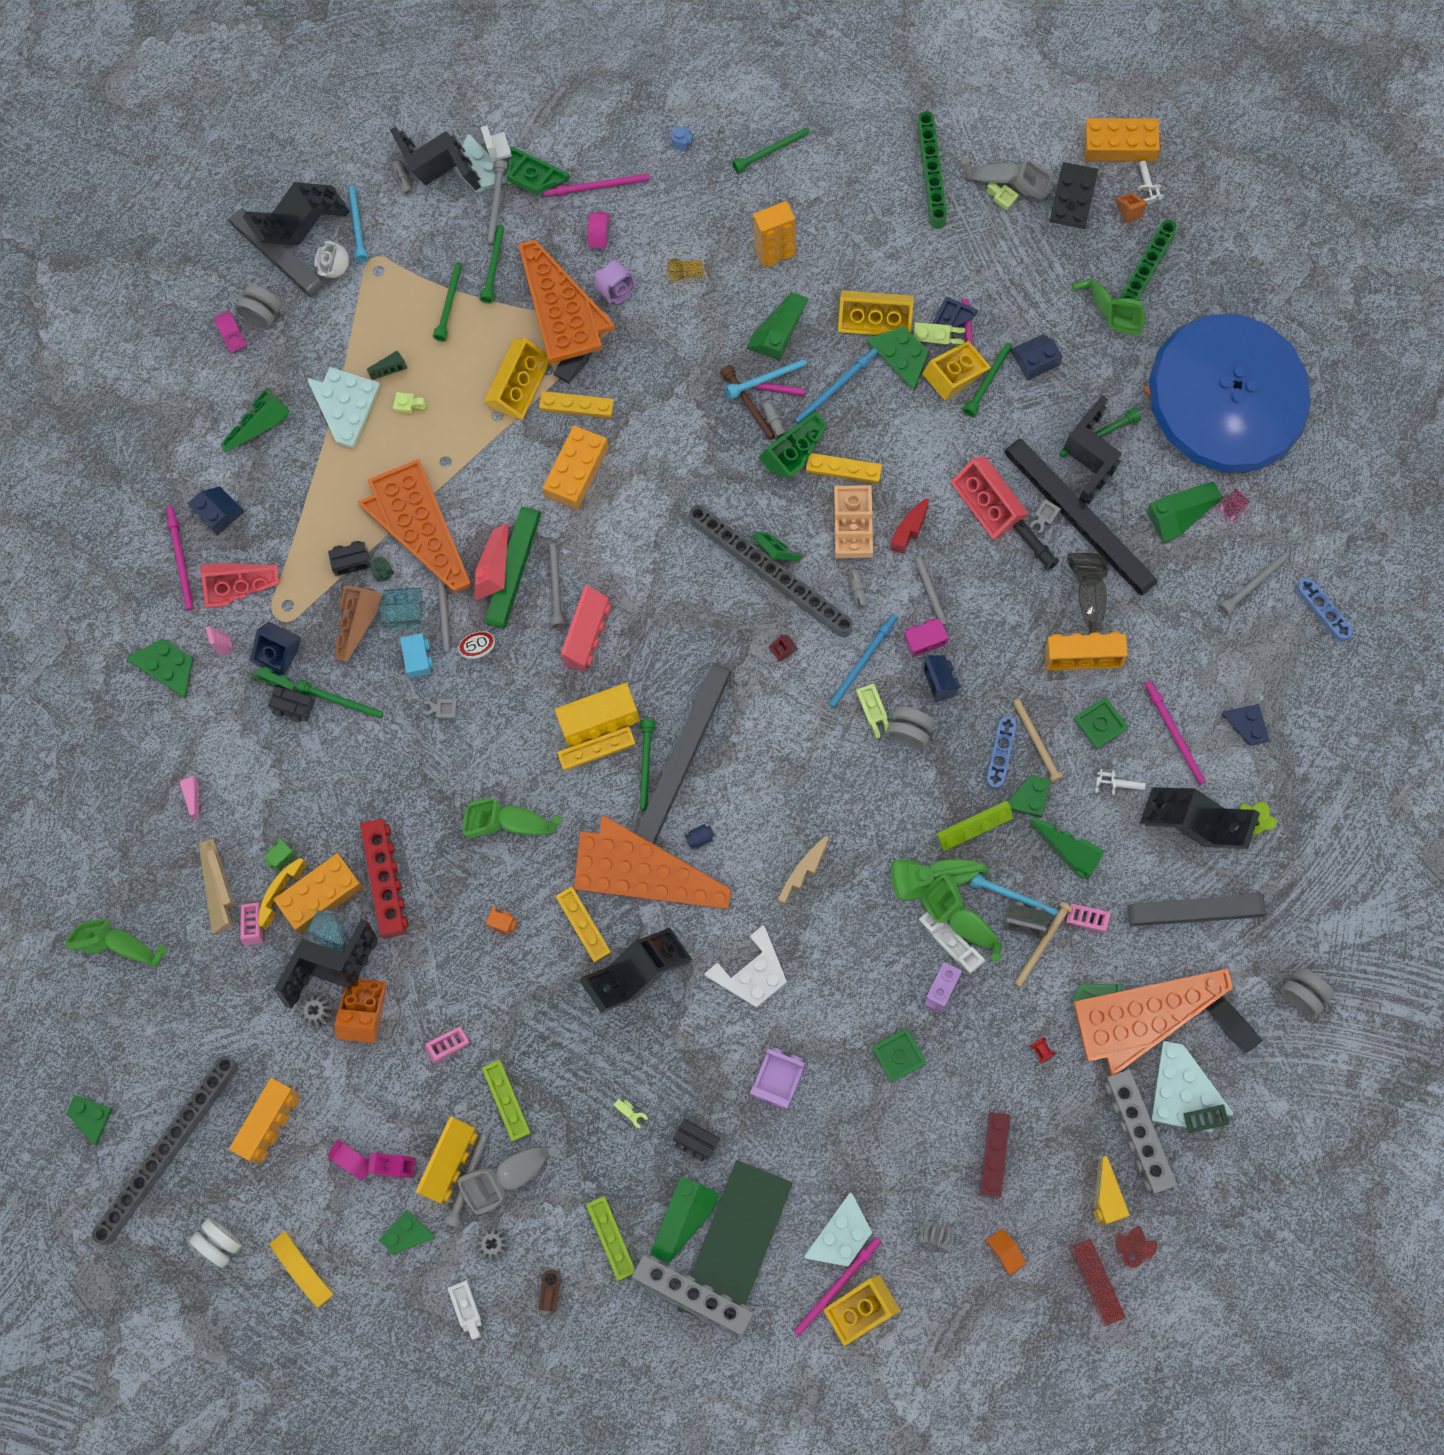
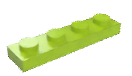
(975, 825)
(506, 1100)
(611, 1238)

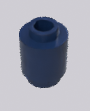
(699, 836)

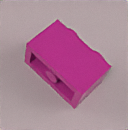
(925, 637)

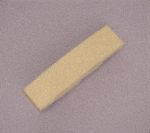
(807, 865)

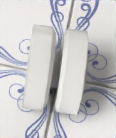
(215, 1242)

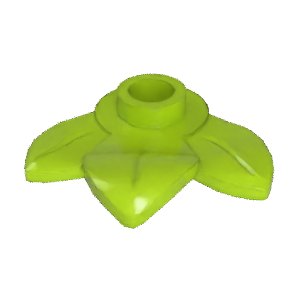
(1264, 821)

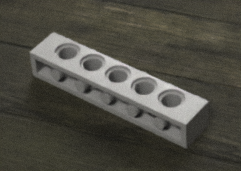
(1125, 1081)
(735, 1327)

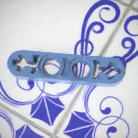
(1321, 612)
(1001, 752)

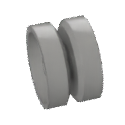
(258, 306)
(910, 727)
(1307, 992)

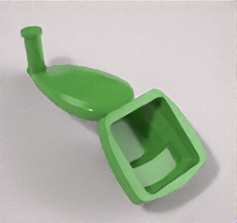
(1123, 314)
(488, 817)
(913, 878)
(946, 904)
(97, 936)

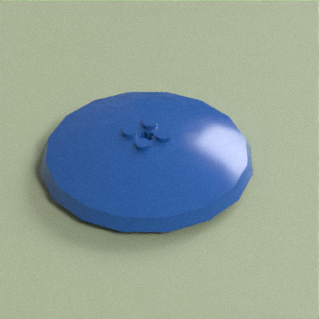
(1230, 392)

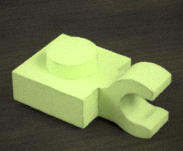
(1003, 196)
(407, 402)
(626, 1109)

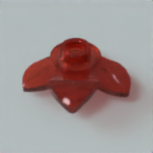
(1136, 1244)

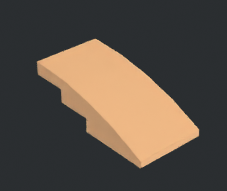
(853, 521)

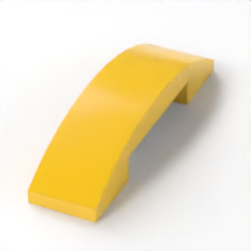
(293, 870)
(300, 1269)

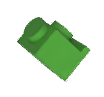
(279, 855)

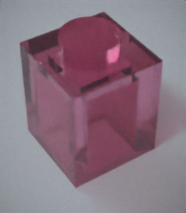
(1234, 505)

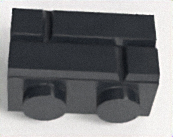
(349, 558)
(291, 704)
(695, 1139)

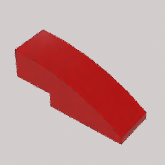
(909, 527)

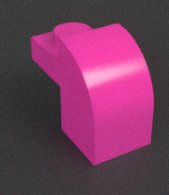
(598, 229)
(229, 331)
(349, 1159)
(391, 1165)

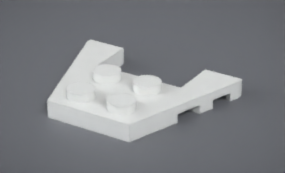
(758, 978)

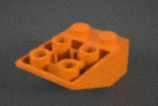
(361, 1011)

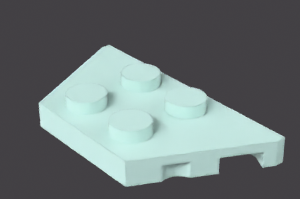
(481, 163)
(842, 1235)

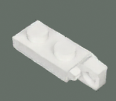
(466, 1308)

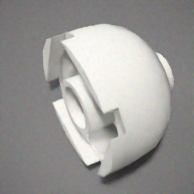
(331, 260)

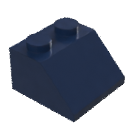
(1037, 356)
(215, 509)
(274, 648)
(940, 677)

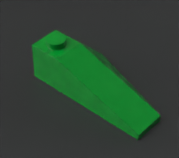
(776, 331)
(266, 413)
(791, 450)
(686, 1213)

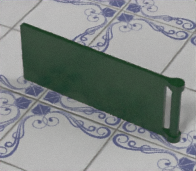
(740, 1233)

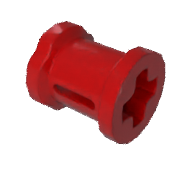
(1042, 1050)

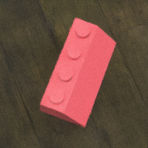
(989, 497)
(585, 629)

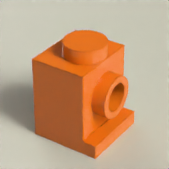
(501, 921)

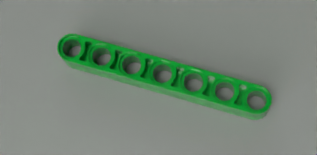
(932, 162)
(1149, 267)
(516, 559)

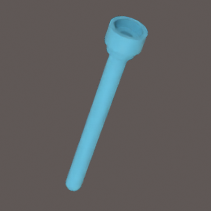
(360, 252)
(733, 390)
(979, 881)

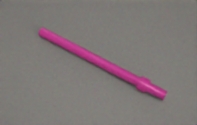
(561, 190)
(173, 525)
(1157, 700)
(864, 1256)

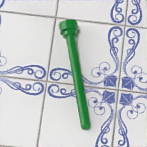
(740, 164)
(487, 294)
(441, 333)
(971, 407)
(1131, 416)
(305, 688)
(647, 727)

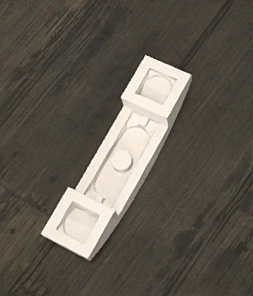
(952, 943)

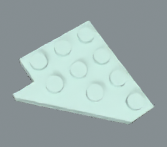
(345, 403)
(1182, 1089)

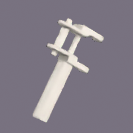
(1148, 185)
(1117, 783)

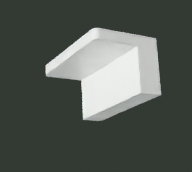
(496, 145)

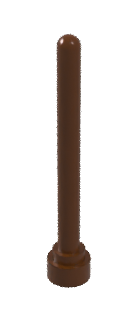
(728, 374)

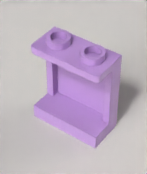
(942, 987)
(778, 1078)

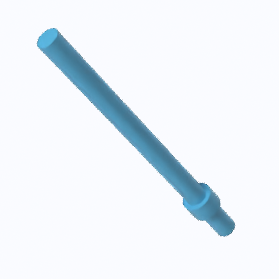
(861, 362)
(884, 631)

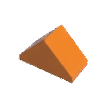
(1131, 206)
(1006, 1251)

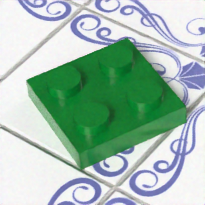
(1101, 723)
(899, 1055)

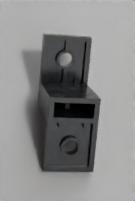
(436, 157)
(1073, 195)
(296, 213)
(1093, 451)
(1200, 817)
(326, 963)
(635, 970)

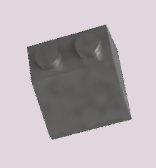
(1026, 920)

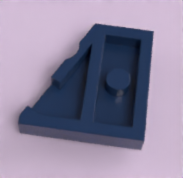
(954, 313)
(1248, 723)

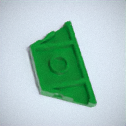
(533, 173)
(902, 353)
(165, 664)

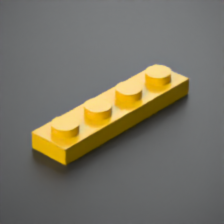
(576, 404)
(844, 468)
(596, 748)
(583, 924)

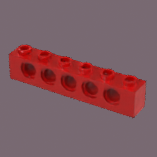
(371, 831)

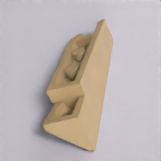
(217, 888)

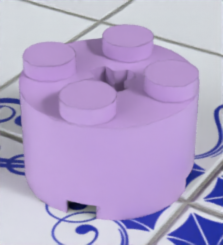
(614, 282)

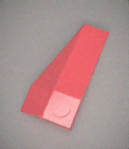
(492, 564)
(233, 581)

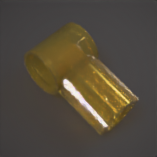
(685, 269)

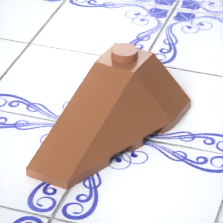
(358, 609)

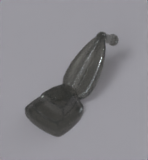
(1092, 591)

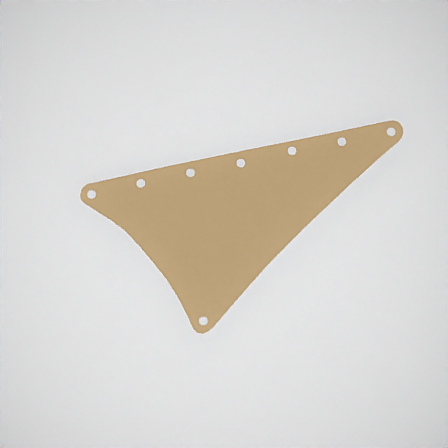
(452, 377)

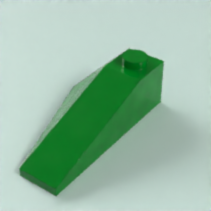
(1179, 511)
(1078, 855)

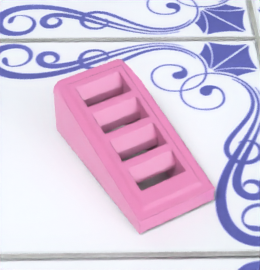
(219, 641)
(190, 791)
(1090, 911)
(250, 936)
(449, 1050)

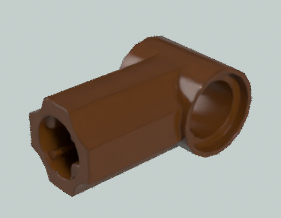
(549, 1293)

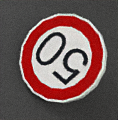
(476, 645)

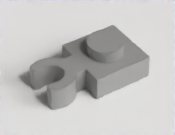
(1046, 514)
(443, 709)

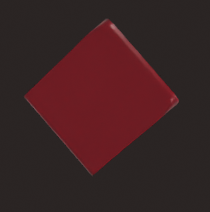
(783, 647)

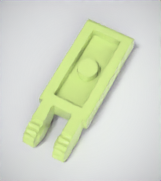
(937, 333)
(873, 708)

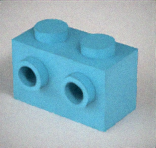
(416, 656)

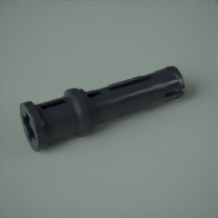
(1041, 551)

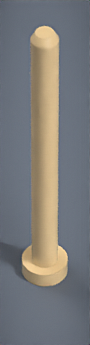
(1055, 775)
(1064, 908)

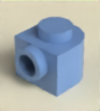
(681, 138)

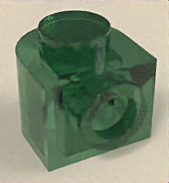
(381, 569)

